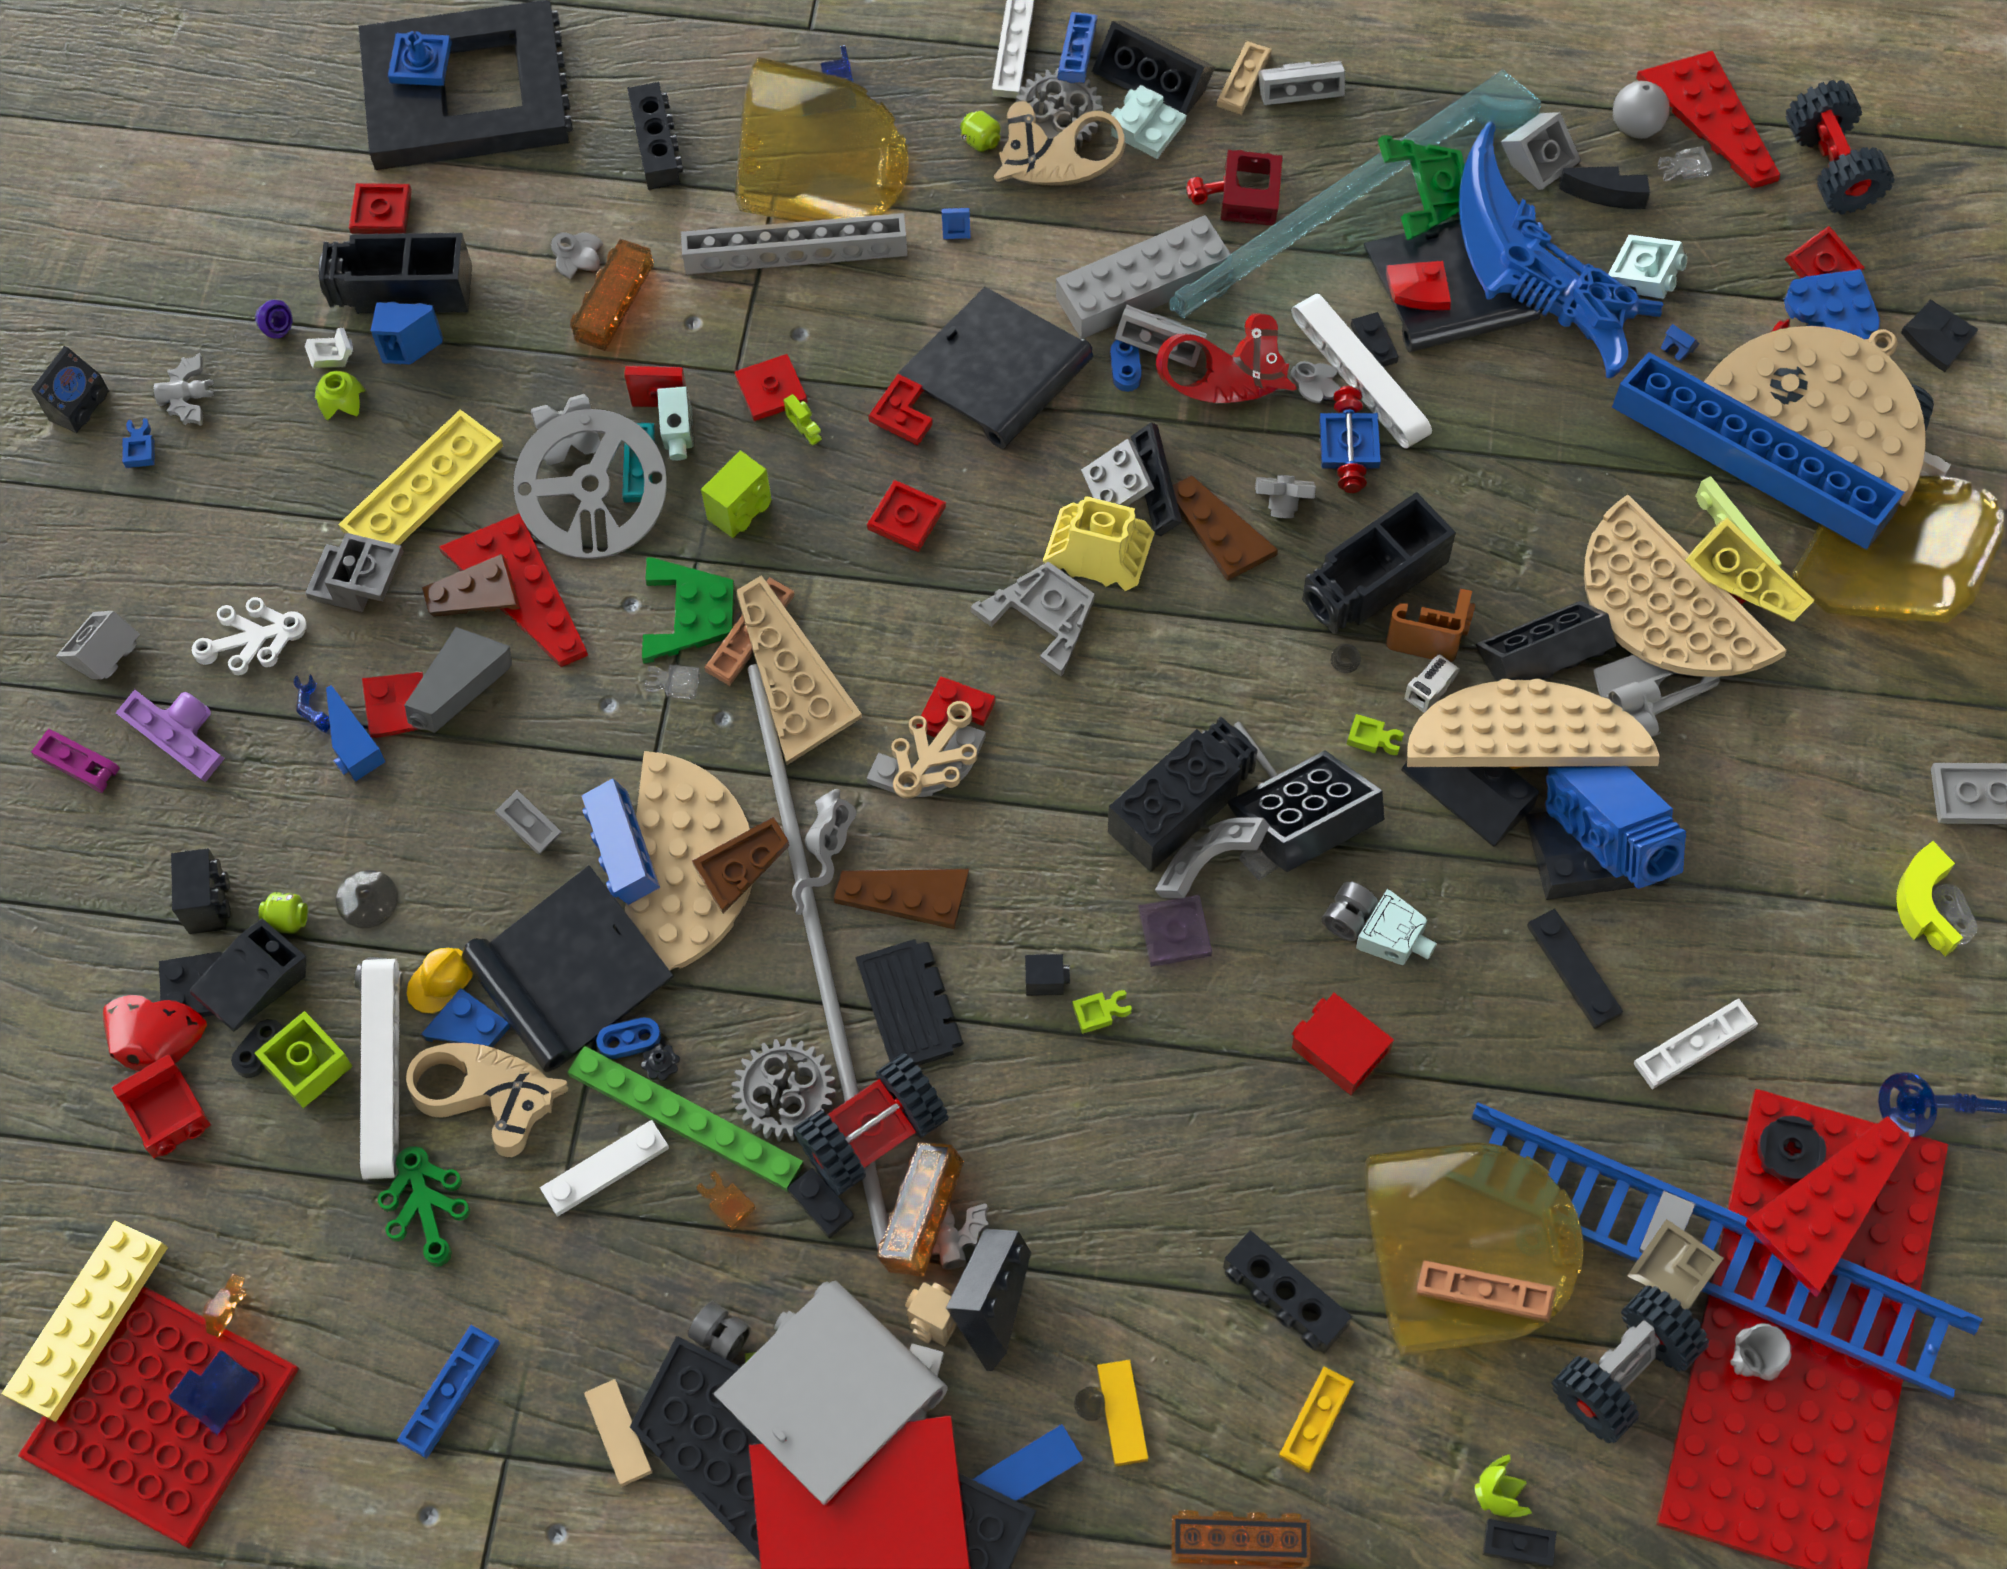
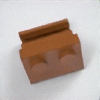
(1434, 632)

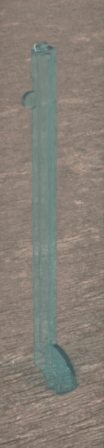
(1495, 101)

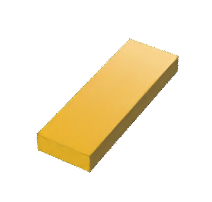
(1122, 1413)
(1316, 1419)

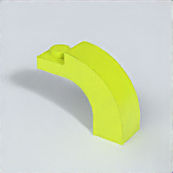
(1916, 902)

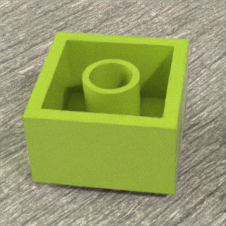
(736, 494)
(303, 1059)

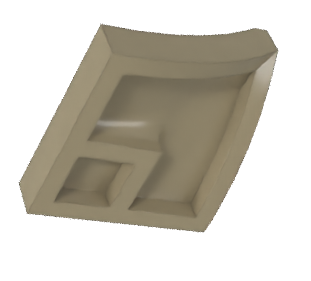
(1675, 1264)

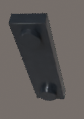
(1162, 499)
(1574, 968)

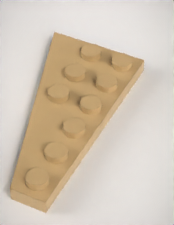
(799, 686)

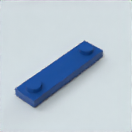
(1077, 47)
(448, 1391)

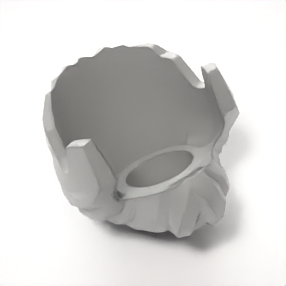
(1761, 1352)

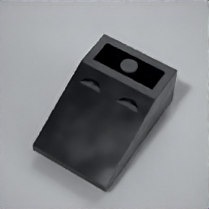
(250, 975)

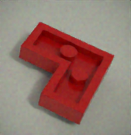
(896, 413)
(945, 694)

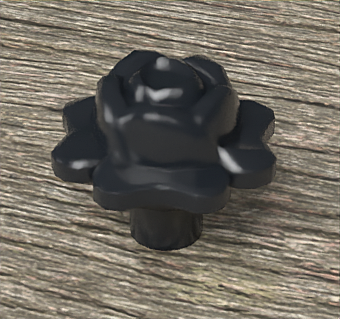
(660, 1062)

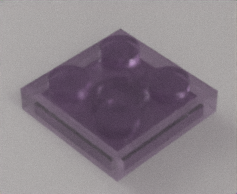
(1175, 930)

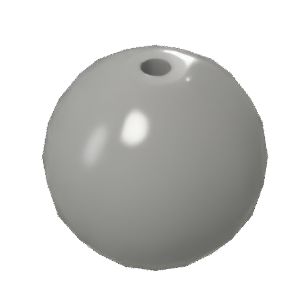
(1641, 109)

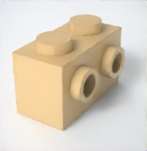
(929, 1314)

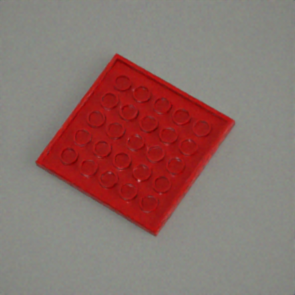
(138, 1447)

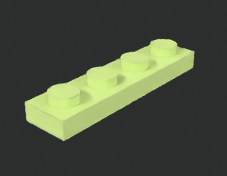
(1719, 506)

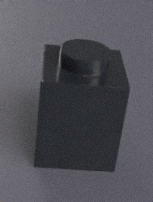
(1046, 974)

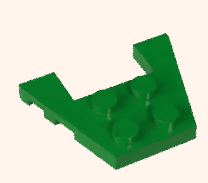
(1438, 180)
(701, 608)

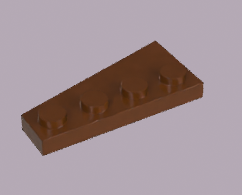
(1222, 532)
(908, 894)

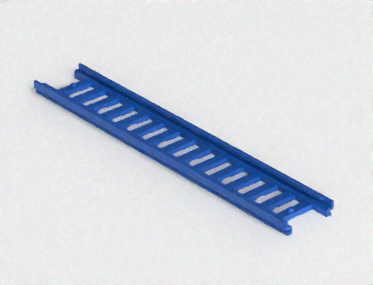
(1721, 1217)

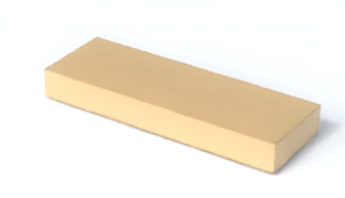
(1243, 77)
(618, 1438)

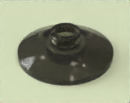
(370, 910)

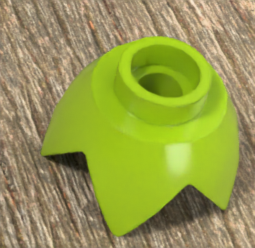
(342, 398)
(1498, 1491)

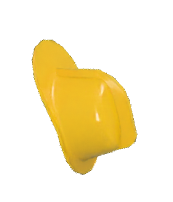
(438, 980)

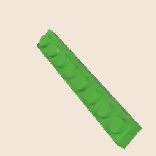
(686, 1118)

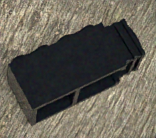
(397, 269)
(1379, 564)
(1181, 793)

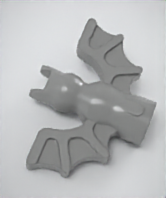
(179, 391)
(951, 1241)

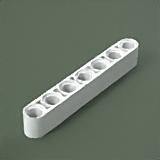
(1361, 370)
(379, 1069)

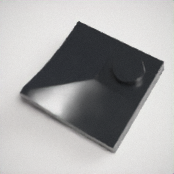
(1938, 334)

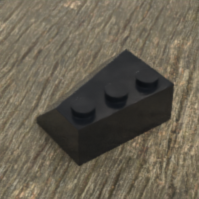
(990, 1294)

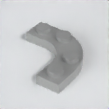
(886, 767)
(1223, 836)

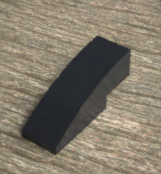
(1606, 186)

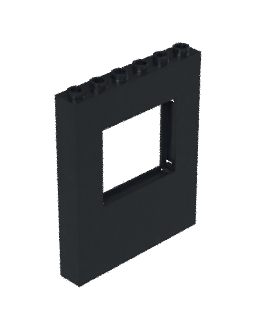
(412, 120)

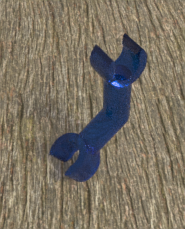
(318, 719)

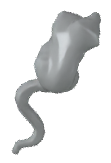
(825, 839)

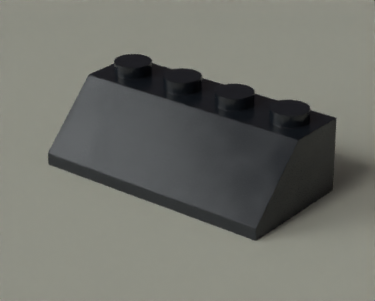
(1138, 58)
(1549, 643)
(1482, 797)

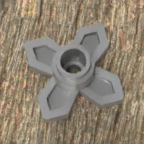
(585, 442)
(1284, 493)

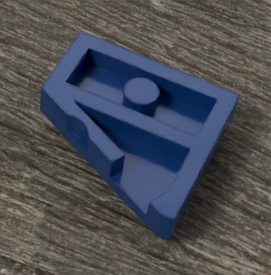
(466, 1021)

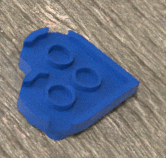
(1834, 302)

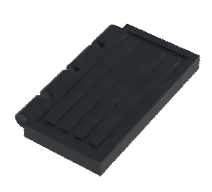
(906, 1003)

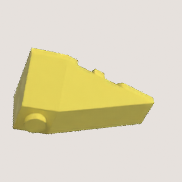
(1743, 569)

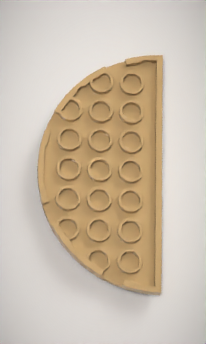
(1852, 403)
(1664, 606)
(1528, 727)
(681, 818)

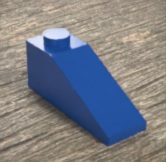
(350, 741)

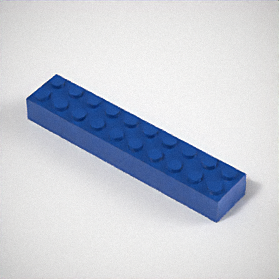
(1758, 450)

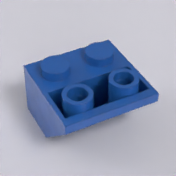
(405, 331)

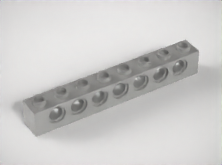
(794, 243)

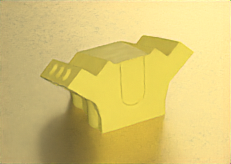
(1100, 542)

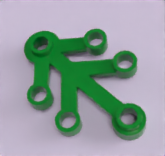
(421, 1200)

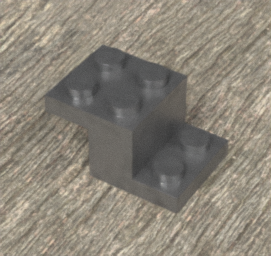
(354, 572)

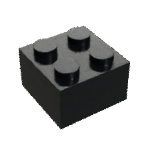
(199, 891)

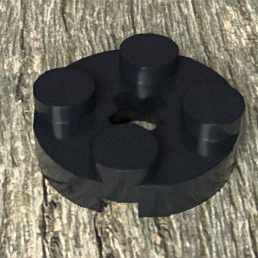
(1778, 1135)

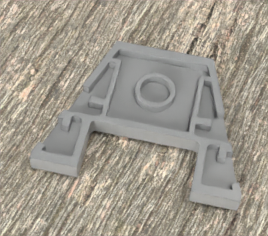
(1050, 601)

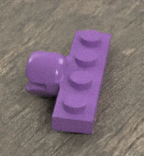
(174, 730)

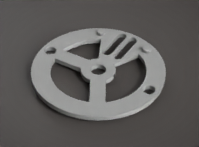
(616, 429)

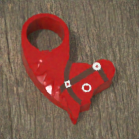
(1246, 375)

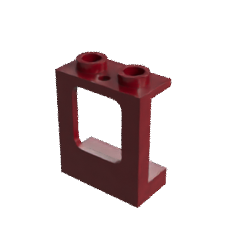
(1251, 204)

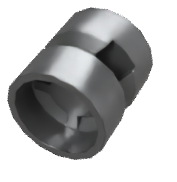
(1351, 908)
(709, 1326)

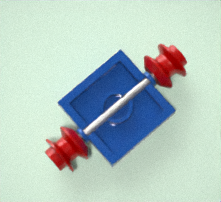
(1349, 440)

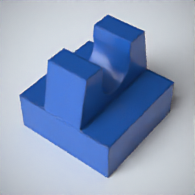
(956, 223)
(1679, 338)

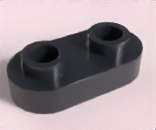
(250, 1045)

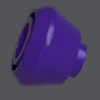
(274, 318)

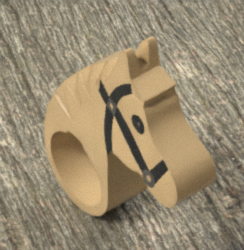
(1053, 161)
(493, 1079)

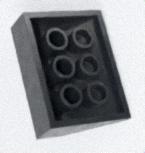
(1311, 809)
(1565, 865)

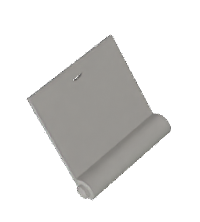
(831, 1388)

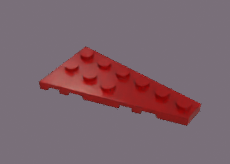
(1712, 111)
(541, 607)
(1821, 1213)

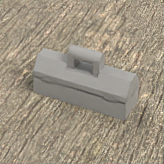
(1302, 82)
(1151, 331)

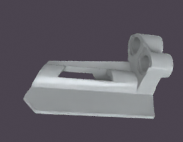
(1635, 688)

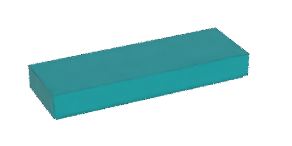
(633, 472)

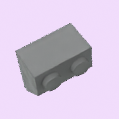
(1541, 149)
(99, 645)

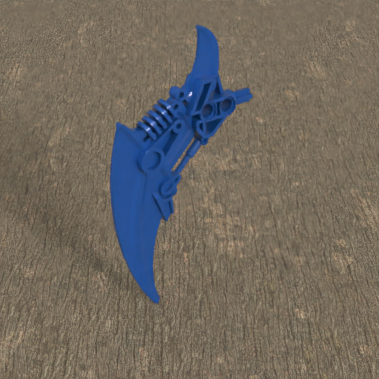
(1511, 257)

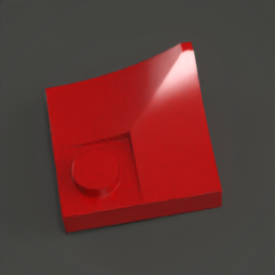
(1419, 285)
(386, 701)

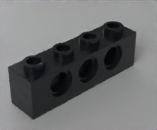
(653, 135)
(1254, 1252)

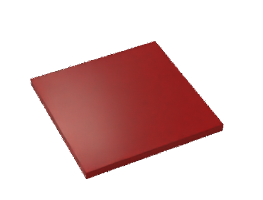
(889, 1515)

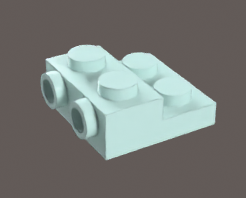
(1147, 121)
(1649, 265)

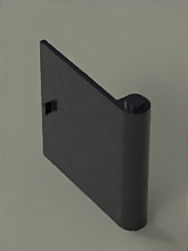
(1470, 309)
(998, 364)
(567, 969)

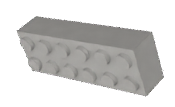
(1139, 276)

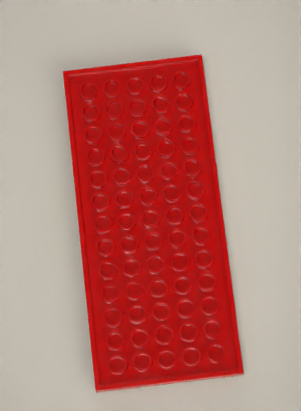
(1801, 1458)

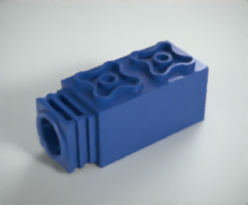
(1617, 821)

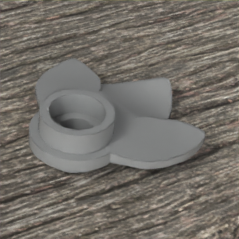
(579, 255)
(1315, 380)

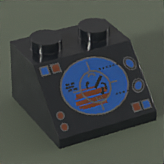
(69, 390)

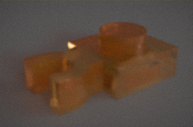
(728, 1203)
(222, 1308)

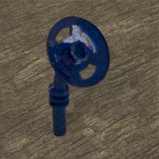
(1925, 1098)

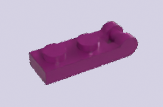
(74, 760)

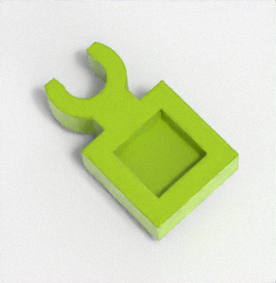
(800, 416)
(1369, 734)
(1096, 1012)

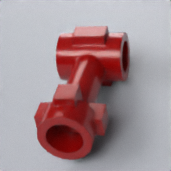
(1199, 192)

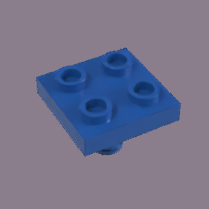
(419, 59)

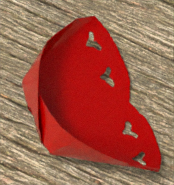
(149, 1030)

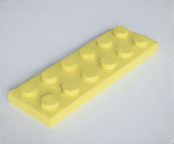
(423, 481)
(85, 1321)

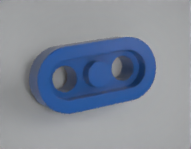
(1125, 362)
(628, 1035)

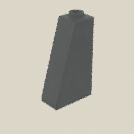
(456, 678)

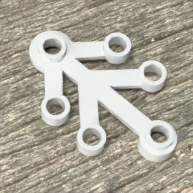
(253, 636)

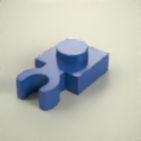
(140, 447)

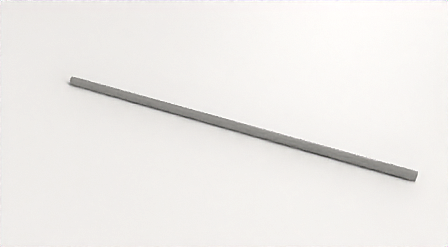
(815, 935)

